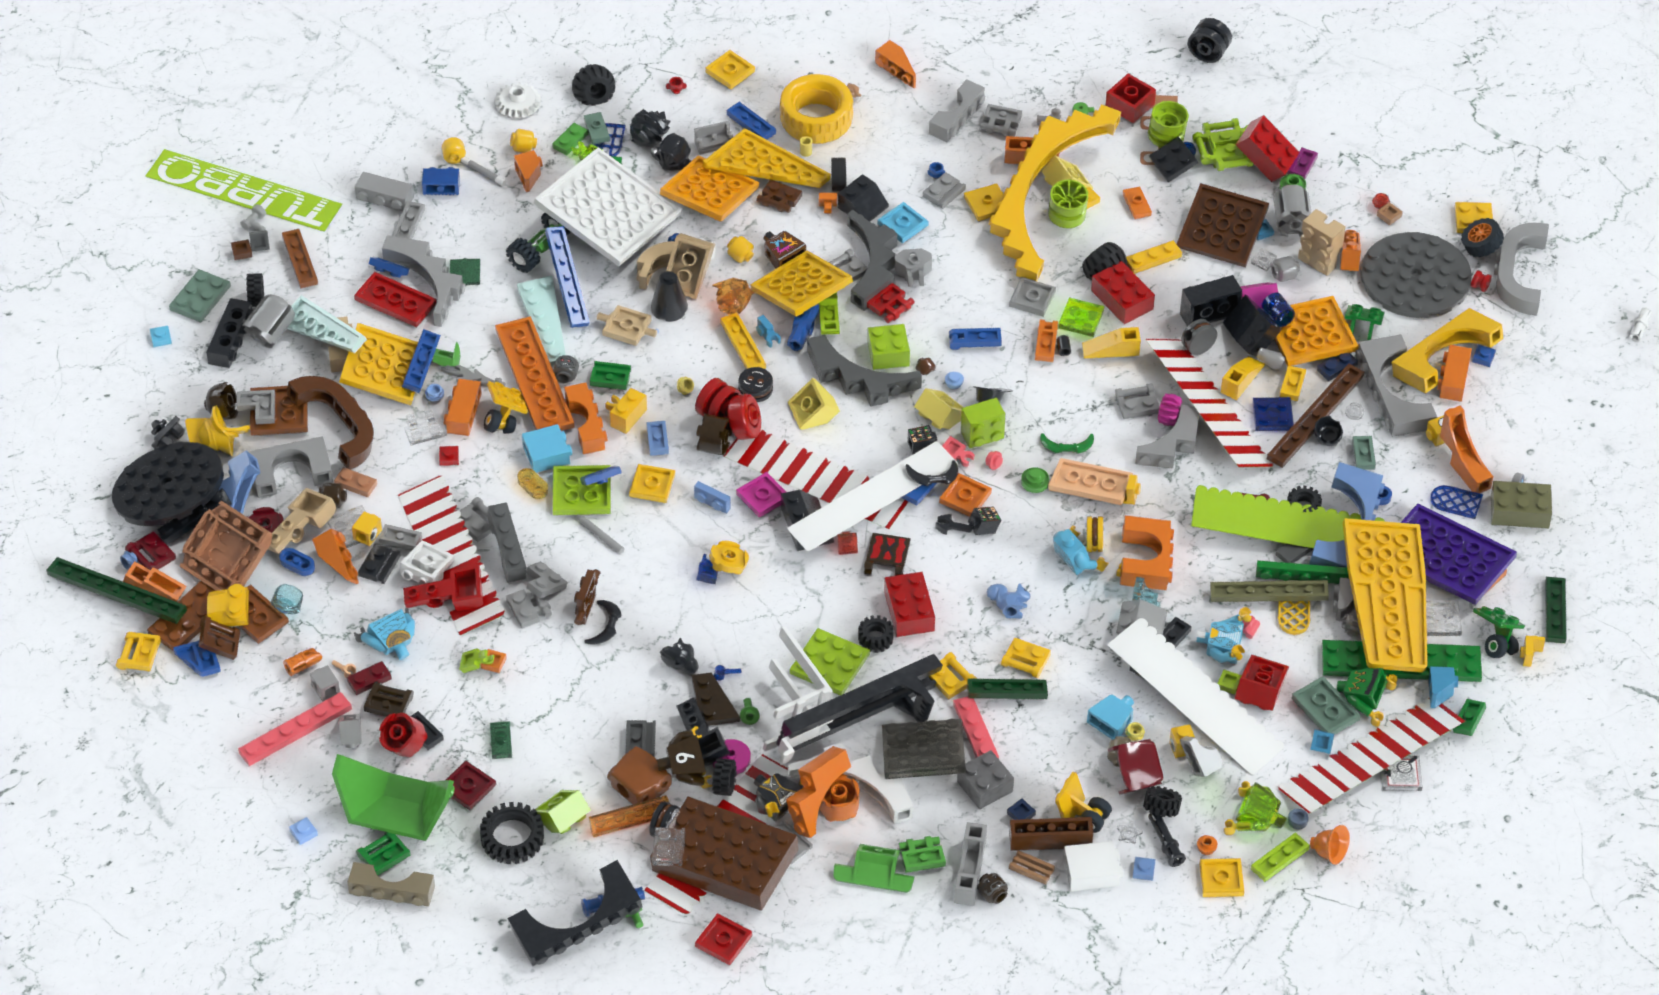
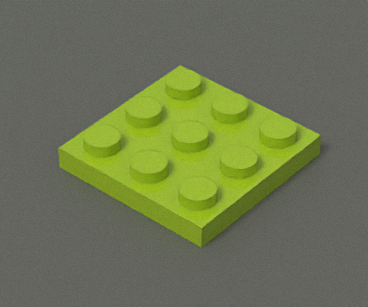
(577, 499)
(834, 659)

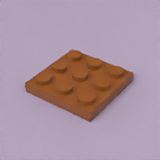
(288, 416)

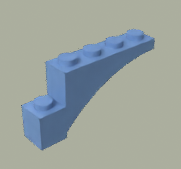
(242, 472)

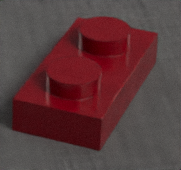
(365, 678)

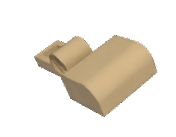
(306, 508)

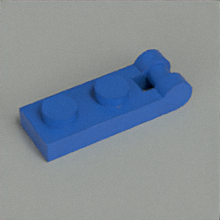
(975, 337)

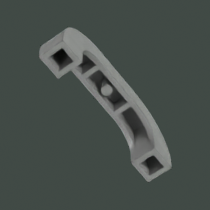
(1512, 293)

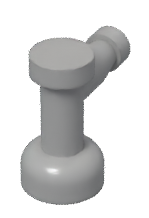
(257, 212)

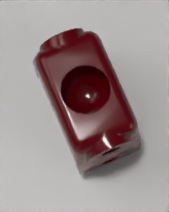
(1138, 765)

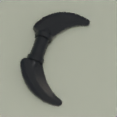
(946, 478)
(614, 613)

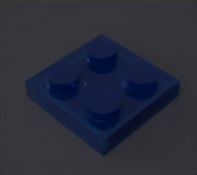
(1273, 414)

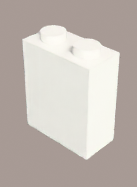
(1092, 866)

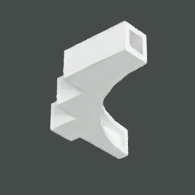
(888, 792)

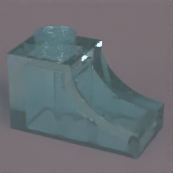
(1142, 592)

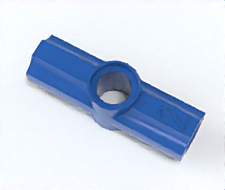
(802, 328)

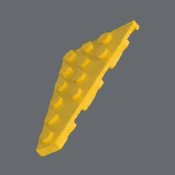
(760, 158)

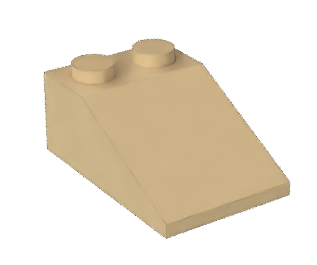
(690, 262)

